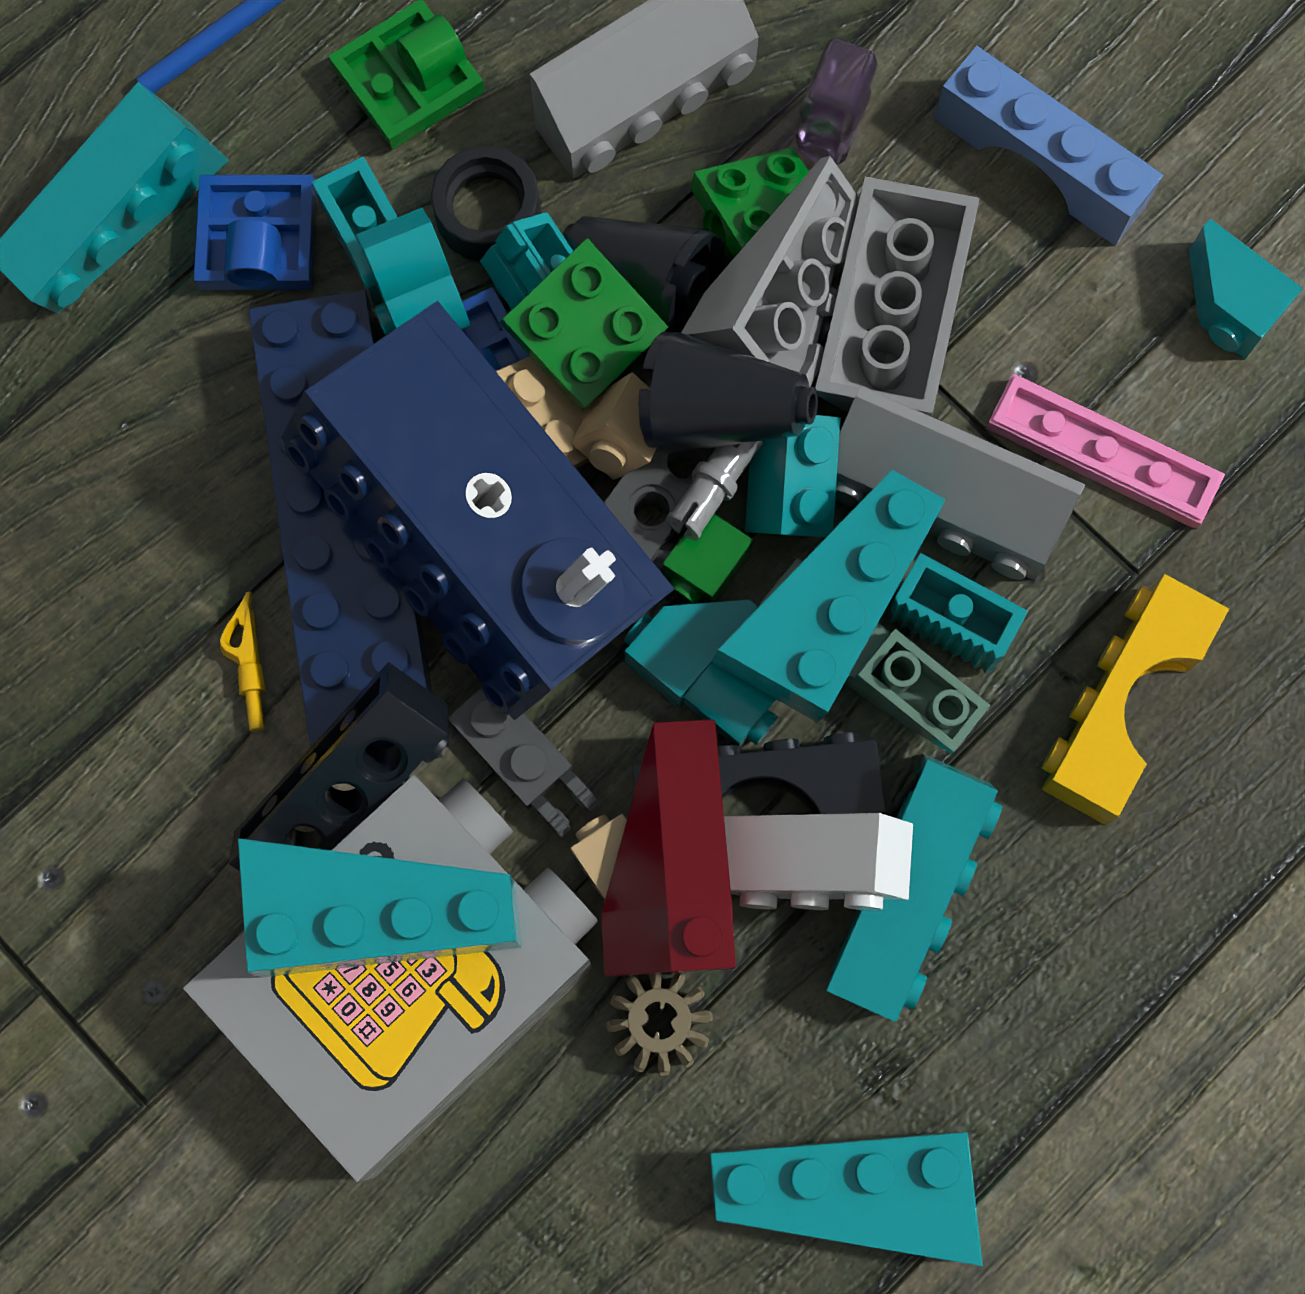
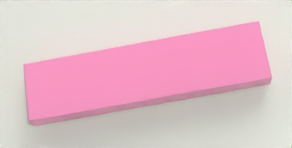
(1105, 451)

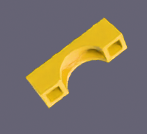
(1098, 762)

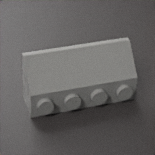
(639, 76)
(897, 294)
(994, 498)

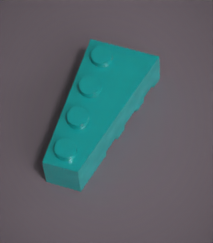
(106, 199)
(823, 614)
(357, 910)
(887, 946)
(866, 1192)

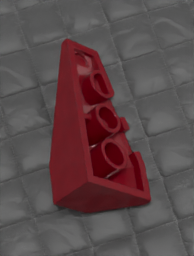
(671, 873)

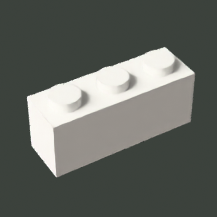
(819, 859)

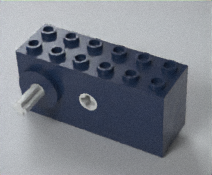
(472, 509)

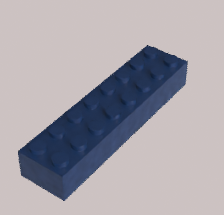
(342, 604)

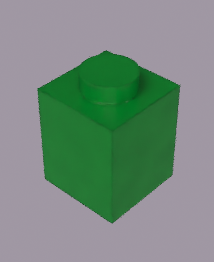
(707, 566)

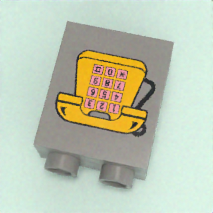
(392, 1045)

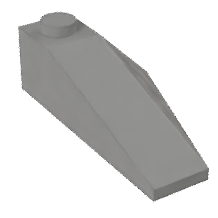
(781, 280)

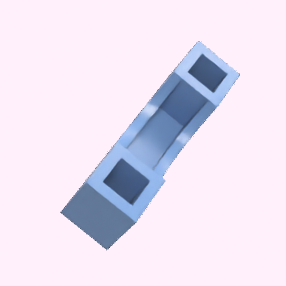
(1000, 108)

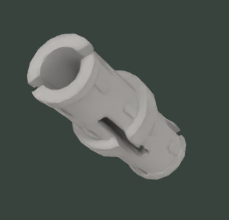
(711, 485)

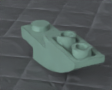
(912, 686)

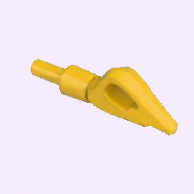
(250, 670)

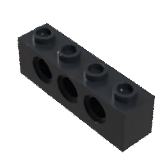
(387, 709)

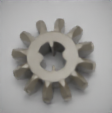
(680, 1024)

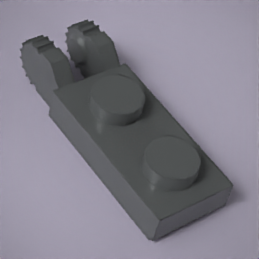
(521, 758)

